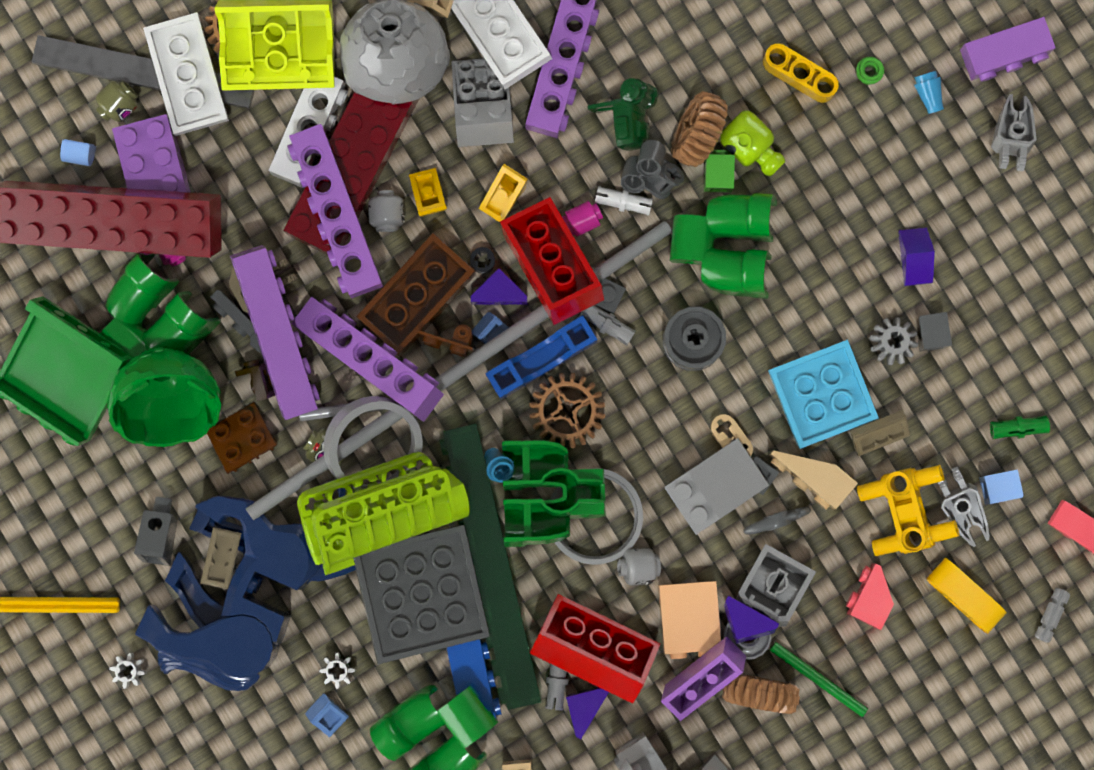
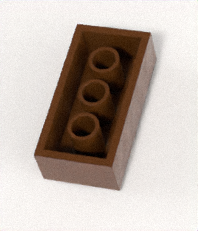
(416, 294)

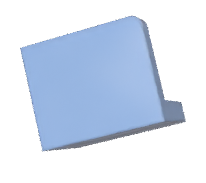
(1001, 487)

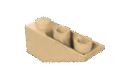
(823, 479)

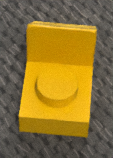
(427, 192)
(503, 193)

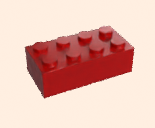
(552, 261)
(595, 648)

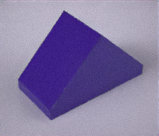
(916, 256)
(499, 291)
(746, 622)
(583, 708)

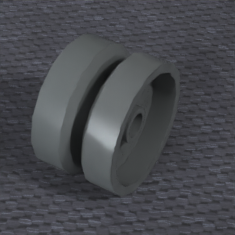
(696, 322)

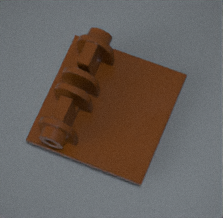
(459, 345)
(241, 438)

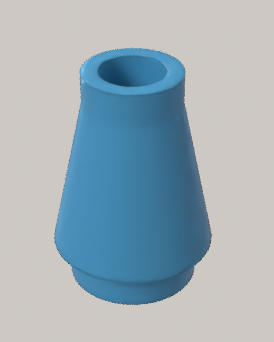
(930, 91)
(498, 466)

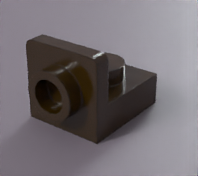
(260, 379)

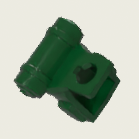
(630, 113)

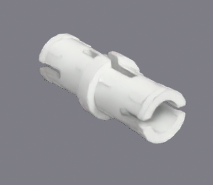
(623, 200)

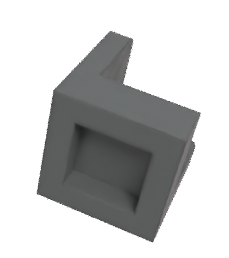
(934, 332)

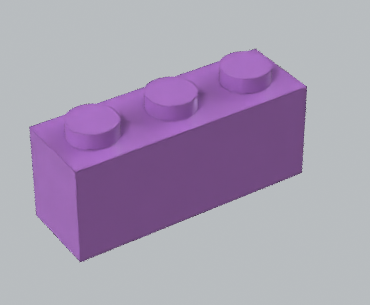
(1008, 50)
(703, 678)

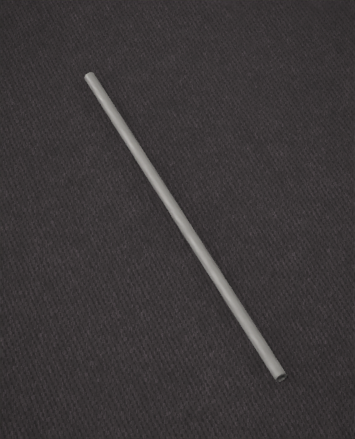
(450, 376)

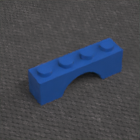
(541, 358)

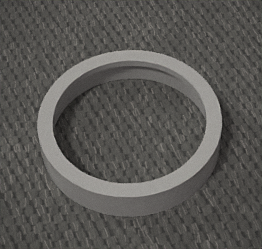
(353, 410)
(638, 522)

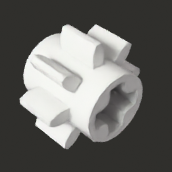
(120, 668)
(332, 676)

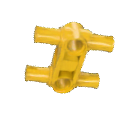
(908, 510)

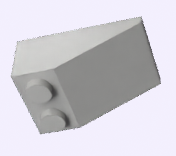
(716, 486)

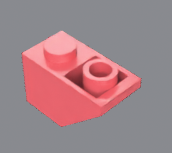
(873, 600)

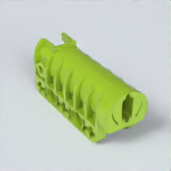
(381, 512)

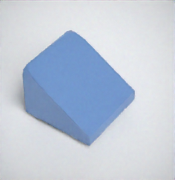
(488, 328)
(326, 715)

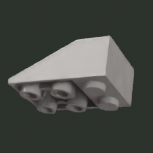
(480, 105)

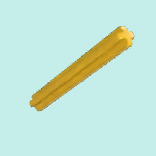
(60, 604)

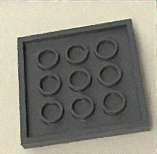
(421, 595)

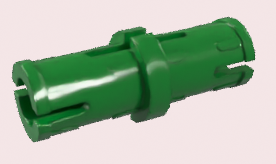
(1019, 427)

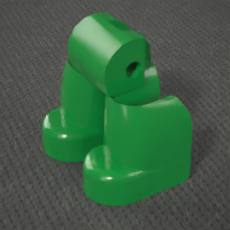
(732, 217)
(134, 298)
(548, 520)
(417, 718)

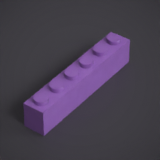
(274, 332)

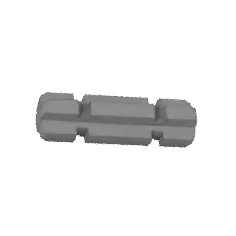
(1052, 615)

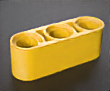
(793, 60)
(966, 595)

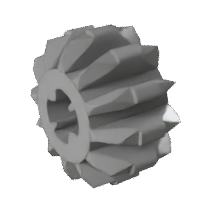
(885, 335)

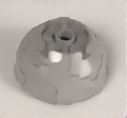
(395, 63)

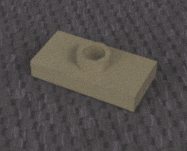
(880, 433)
(220, 558)

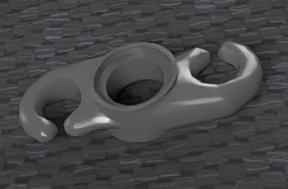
(776, 520)

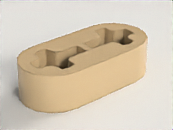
(734, 430)

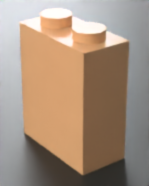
(689, 618)

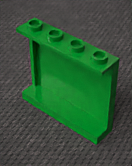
(61, 372)

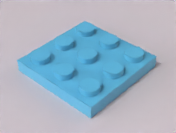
(823, 394)

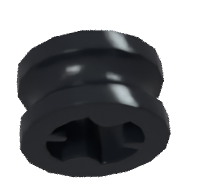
(490, 256)

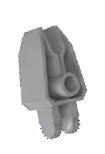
(1014, 133)
(961, 502)

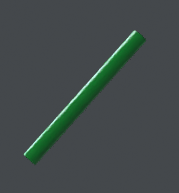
(818, 679)

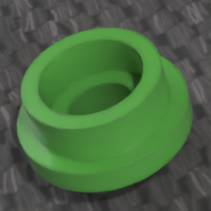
(871, 62)

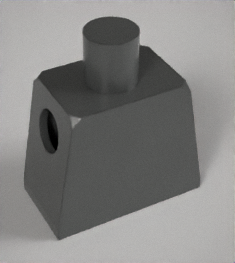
(157, 545)

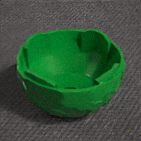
(163, 399)

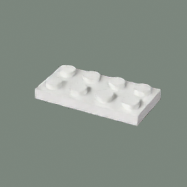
(502, 37)
(186, 74)

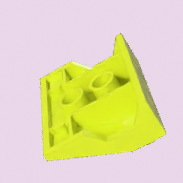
(276, 44)

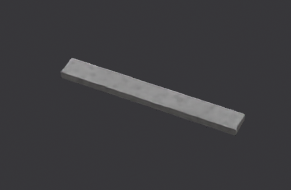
(114, 66)

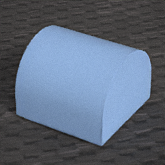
(77, 152)

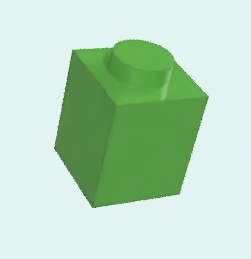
(719, 172)

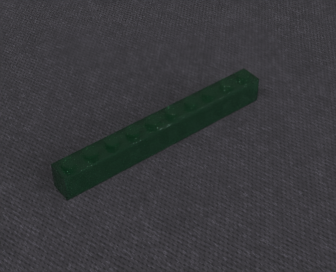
(492, 570)

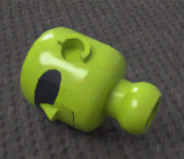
(751, 142)

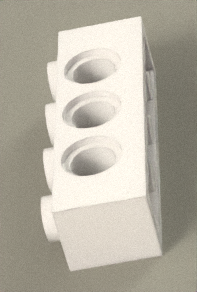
(305, 113)

